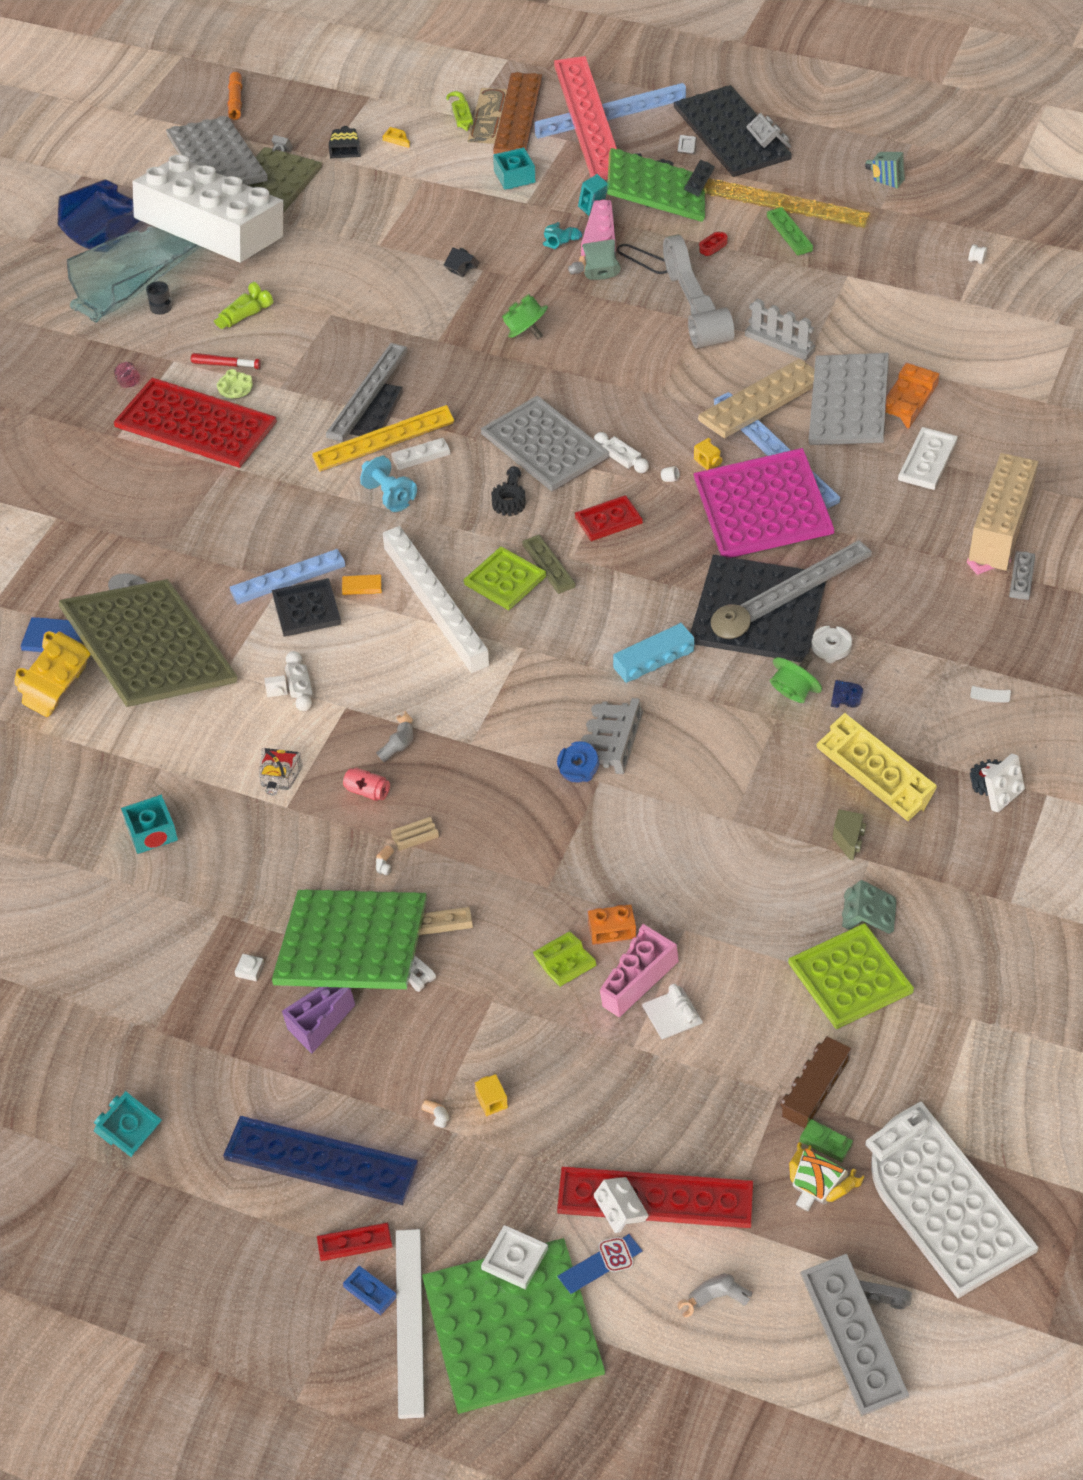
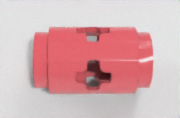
(376, 788)

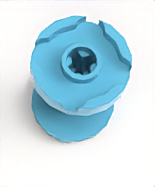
(396, 491)

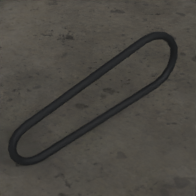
(628, 245)

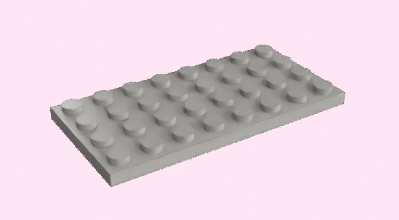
(218, 146)

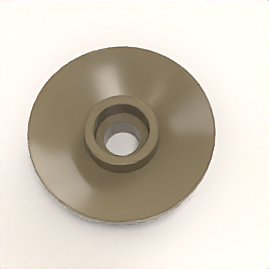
(730, 627)

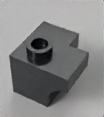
(460, 261)

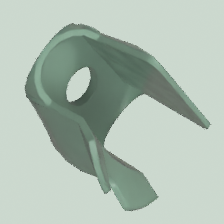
(601, 260)

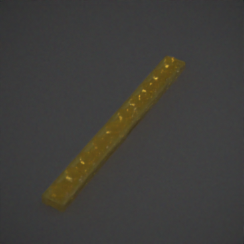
(789, 203)

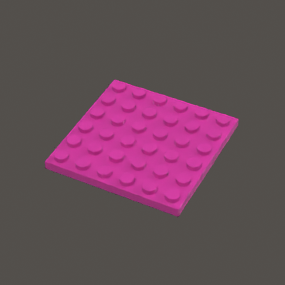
(763, 503)

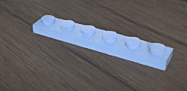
(287, 576)

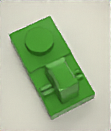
(826, 1140)

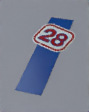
(613, 1256)

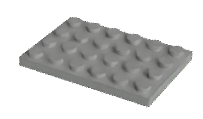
(849, 399)
(544, 443)

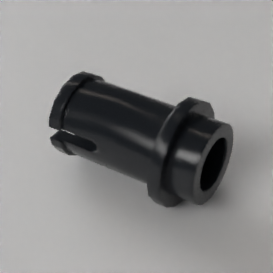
(513, 475)

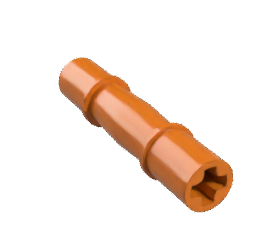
(235, 89)

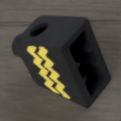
(344, 143)

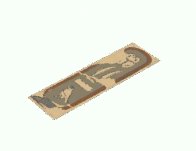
(487, 116)

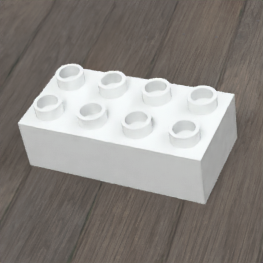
(208, 208)

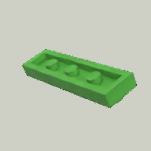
(789, 231)

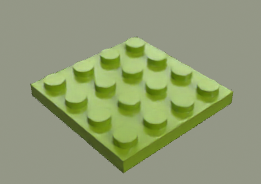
(850, 976)

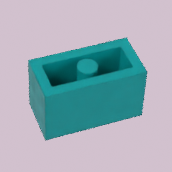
(592, 190)

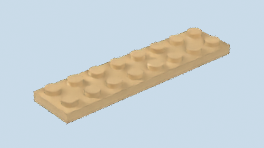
(759, 399)

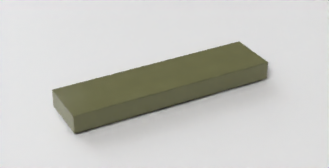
(547, 561)

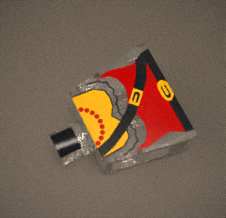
(279, 769)

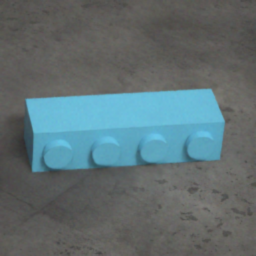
(653, 652)

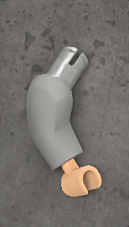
(400, 740)
(713, 1288)

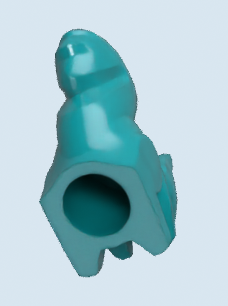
(556, 236)

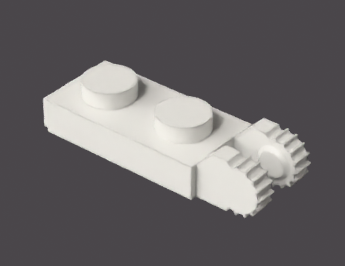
(896, 1135)

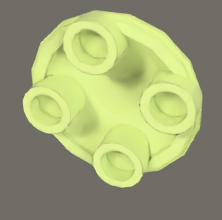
(234, 384)

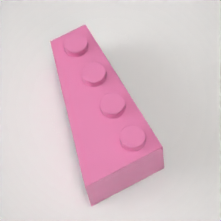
(600, 224)
(638, 970)

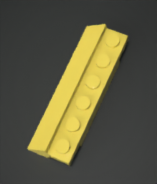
(877, 767)

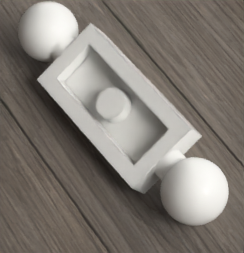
(622, 452)
(298, 681)

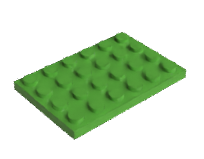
(653, 184)

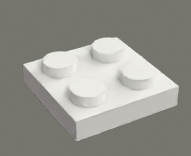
(514, 1257)

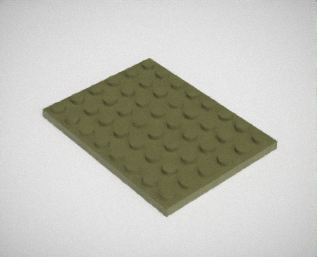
(147, 642)

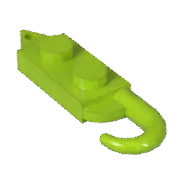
(461, 110)

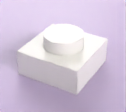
(276, 686)
(249, 967)

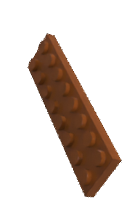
(518, 112)

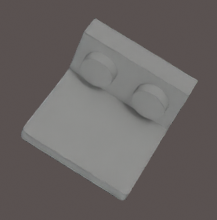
(765, 132)

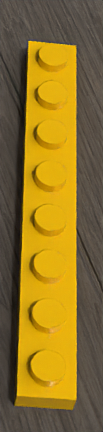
(382, 438)

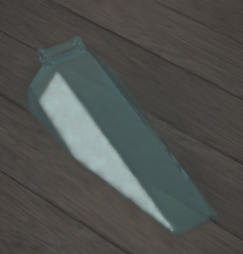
(123, 268)

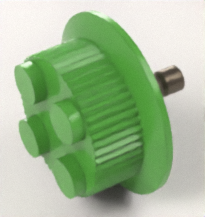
(523, 316)

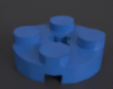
(586, 769)

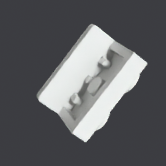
(619, 1203)

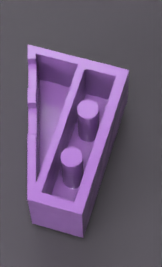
(318, 1014)

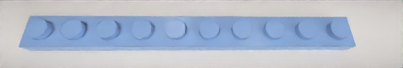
(615, 109)
(772, 445)

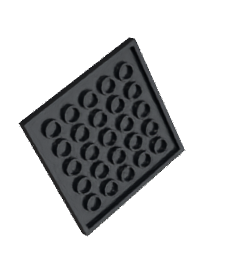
(780, 633)

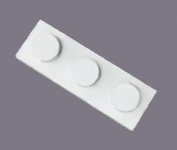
(420, 453)

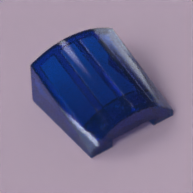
(95, 214)

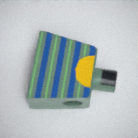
(887, 168)

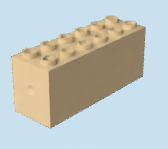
(1003, 511)

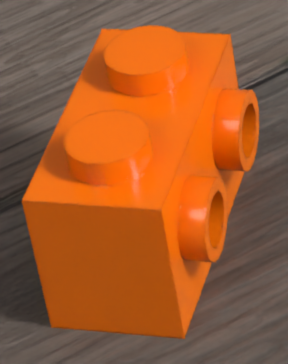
(611, 924)

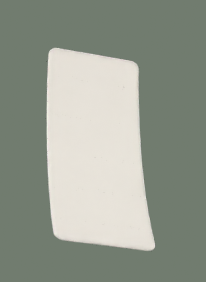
(990, 695)

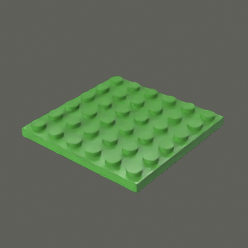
(350, 939)
(508, 1338)

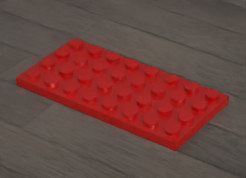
(195, 422)

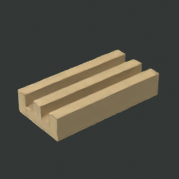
(413, 830)

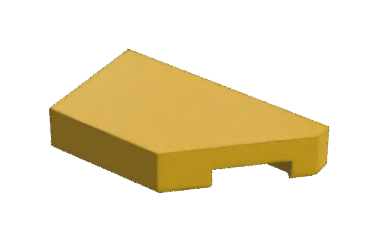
(396, 136)

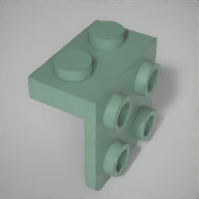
(869, 905)

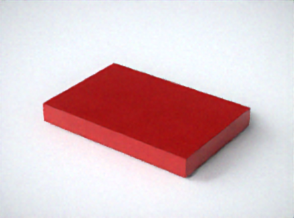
(608, 518)

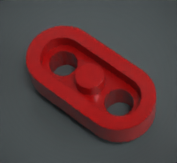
(713, 243)

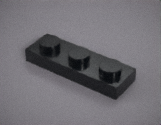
(699, 177)

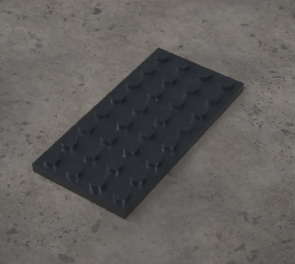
(721, 123)

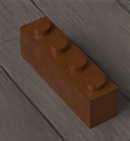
(816, 1081)

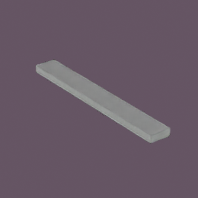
(366, 392)
(806, 580)

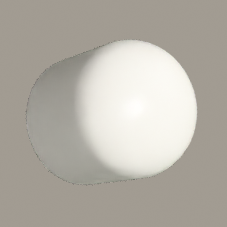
(670, 474)

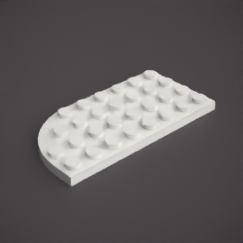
(949, 1209)

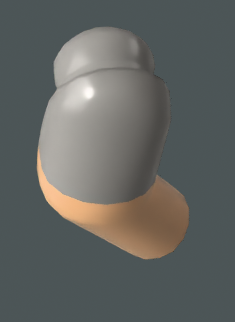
(578, 267)

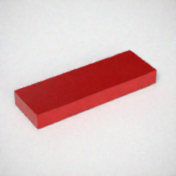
(354, 1241)

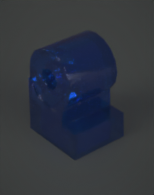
(847, 694)

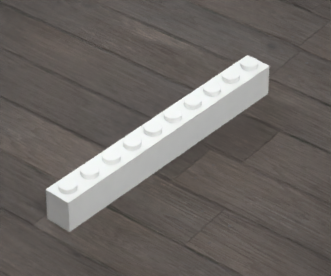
(436, 599)

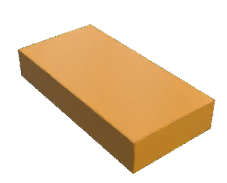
(361, 584)

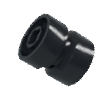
(159, 297)

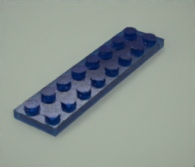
(321, 1160)

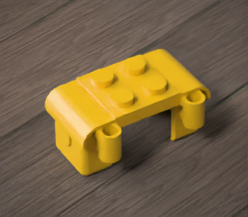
(51, 672)

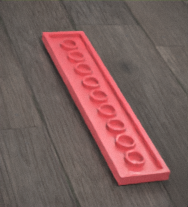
(586, 113)

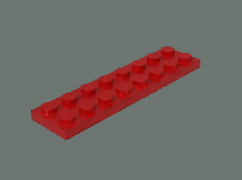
(663, 1196)

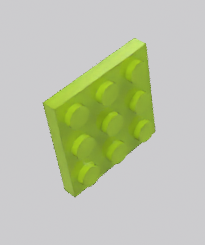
(504, 578)

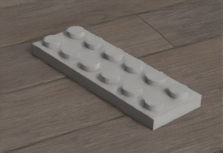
(854, 1335)

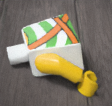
(819, 1178)

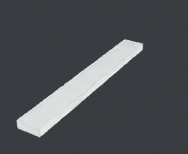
(409, 1324)

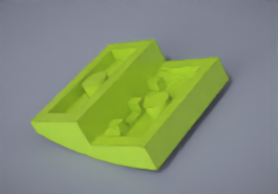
(564, 958)

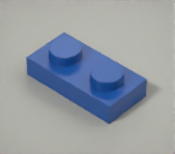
(369, 1290)

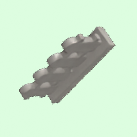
(773, 336)
(626, 729)

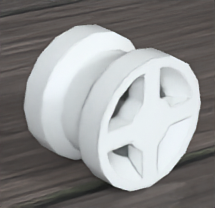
(977, 254)

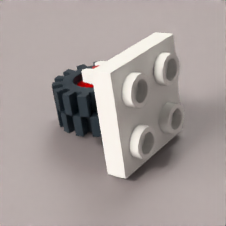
(998, 780)

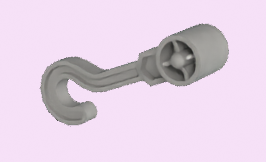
(706, 323)

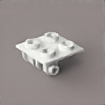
(672, 1012)

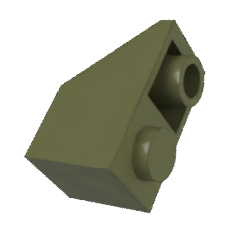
(847, 831)

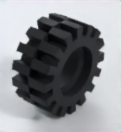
(508, 506)

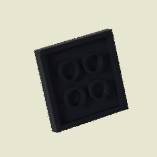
(306, 607)

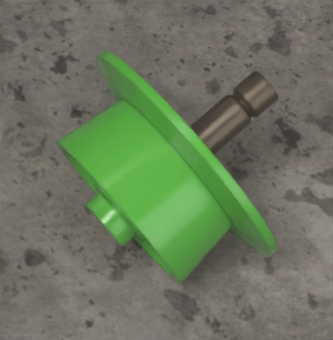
(794, 680)

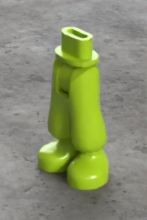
(244, 306)

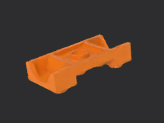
(911, 392)

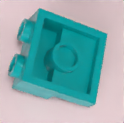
(126, 1123)

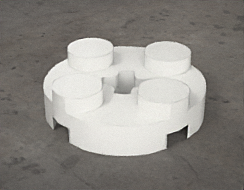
(829, 652)

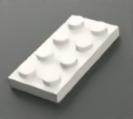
(928, 458)

